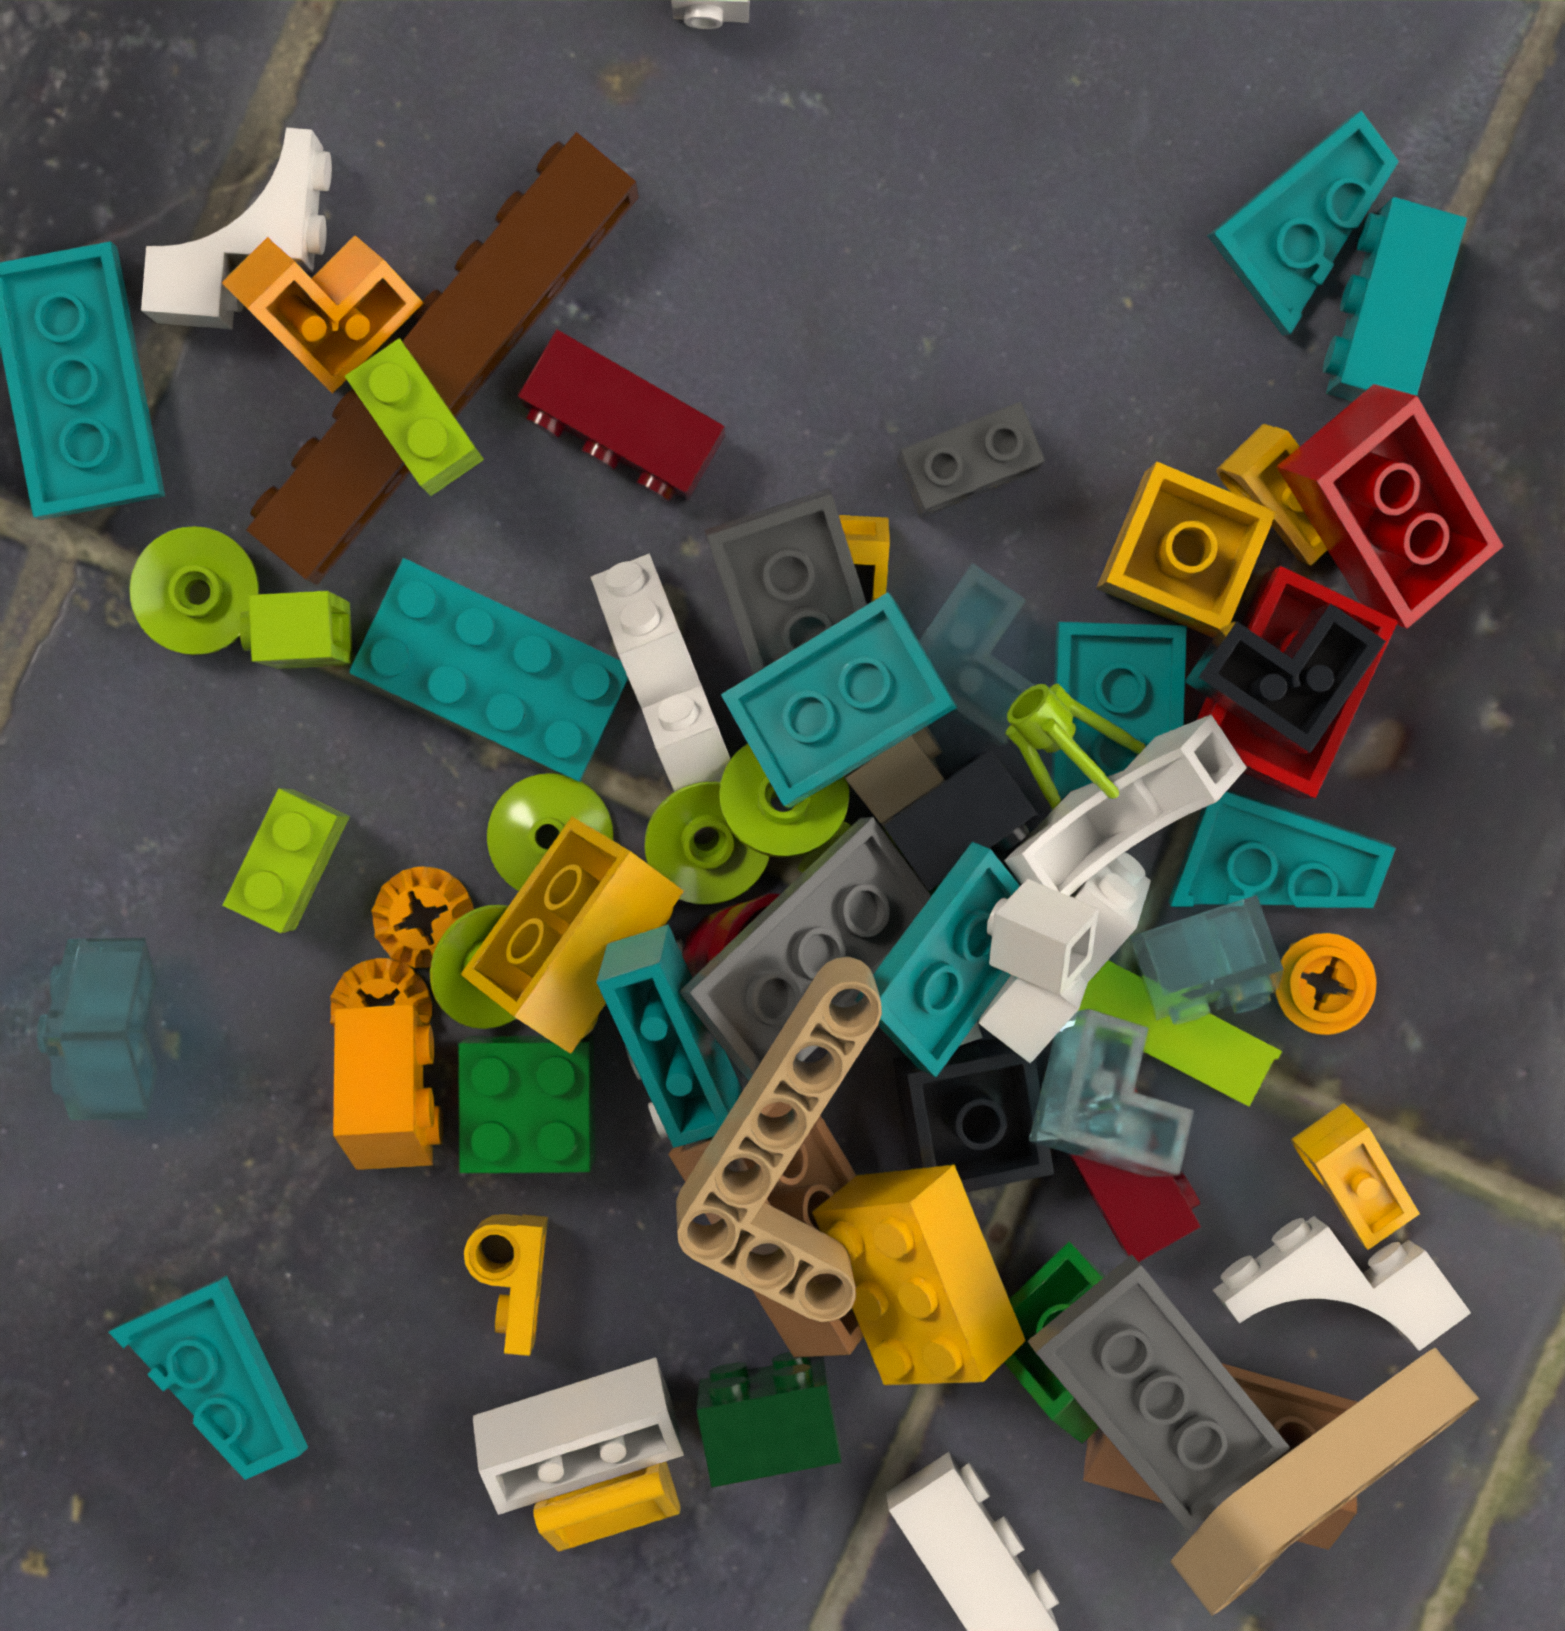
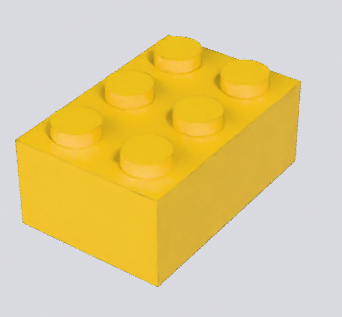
(555, 932)
(922, 1277)

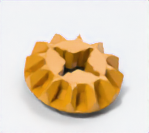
(394, 904)
(1350, 968)
(381, 978)

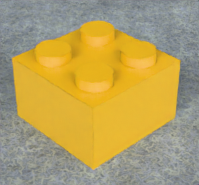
(1186, 549)

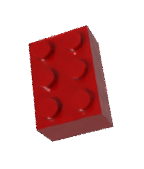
(1390, 504)
(1276, 616)

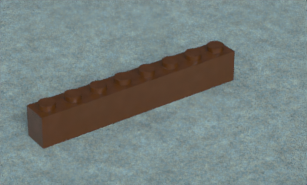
(458, 346)

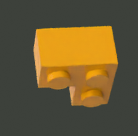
(326, 319)
(379, 1092)

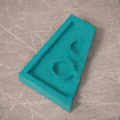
(1298, 223)
(1280, 856)
(219, 1373)

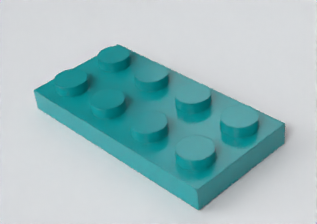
(76, 382)
(491, 670)

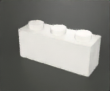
(576, 1436)
(969, 1551)

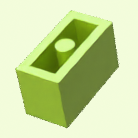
(414, 417)
(297, 630)
(286, 860)

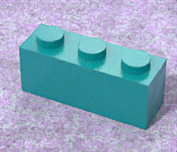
(1394, 299)
(669, 1044)

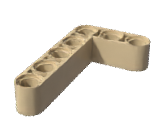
(772, 1145)
(1320, 1478)

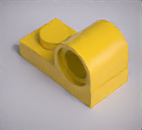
(1254, 476)
(1356, 1175)
(518, 1311)

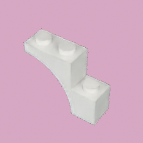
(185, 279)
(661, 672)
(1162, 784)
(1031, 1016)
(1313, 1264)

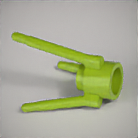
(1044, 721)

